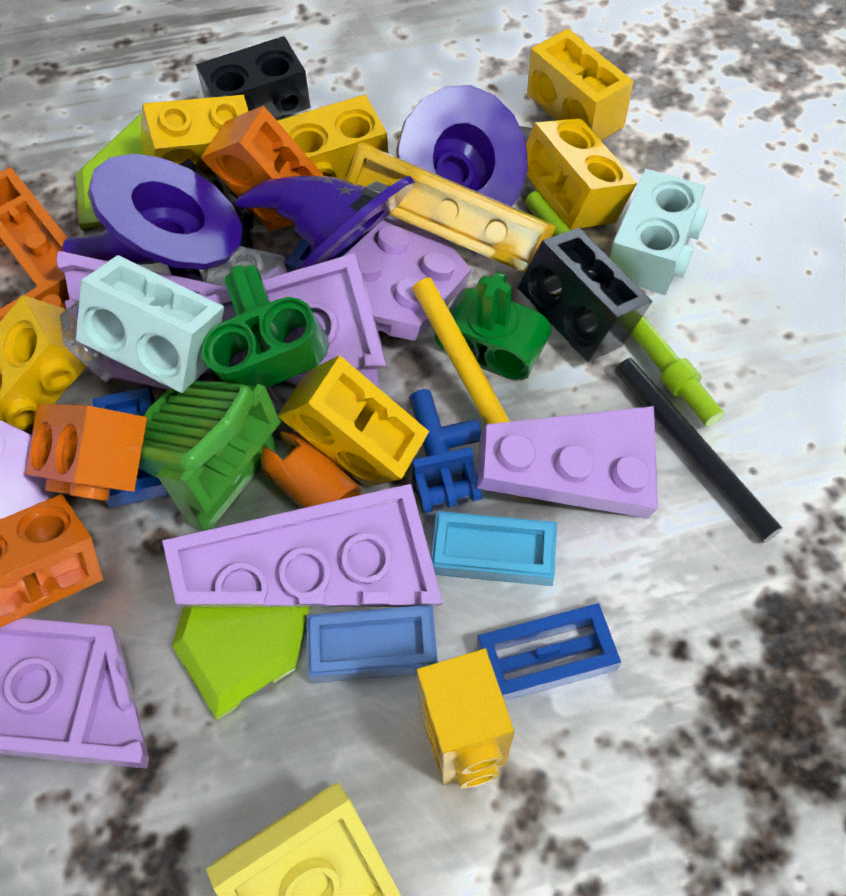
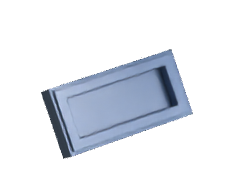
(370, 643)

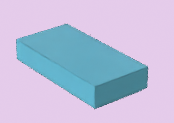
(494, 548)

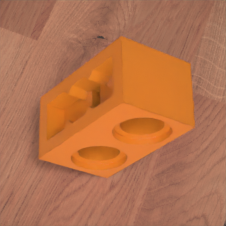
(255, 150)
(85, 449)
(43, 558)

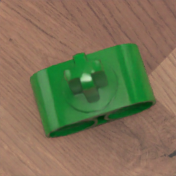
(262, 331)
(499, 331)

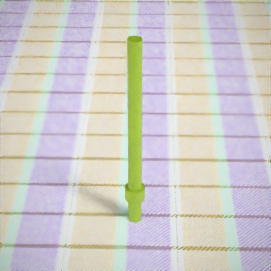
(677, 374)

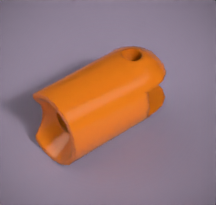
(307, 473)

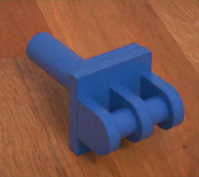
(443, 474)

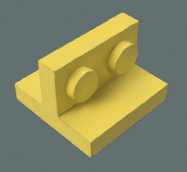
(307, 853)

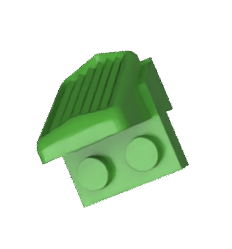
(207, 445)

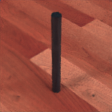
(699, 451)

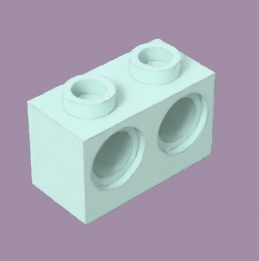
(656, 230)
(146, 322)

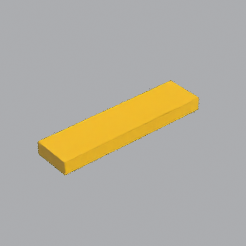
(455, 210)

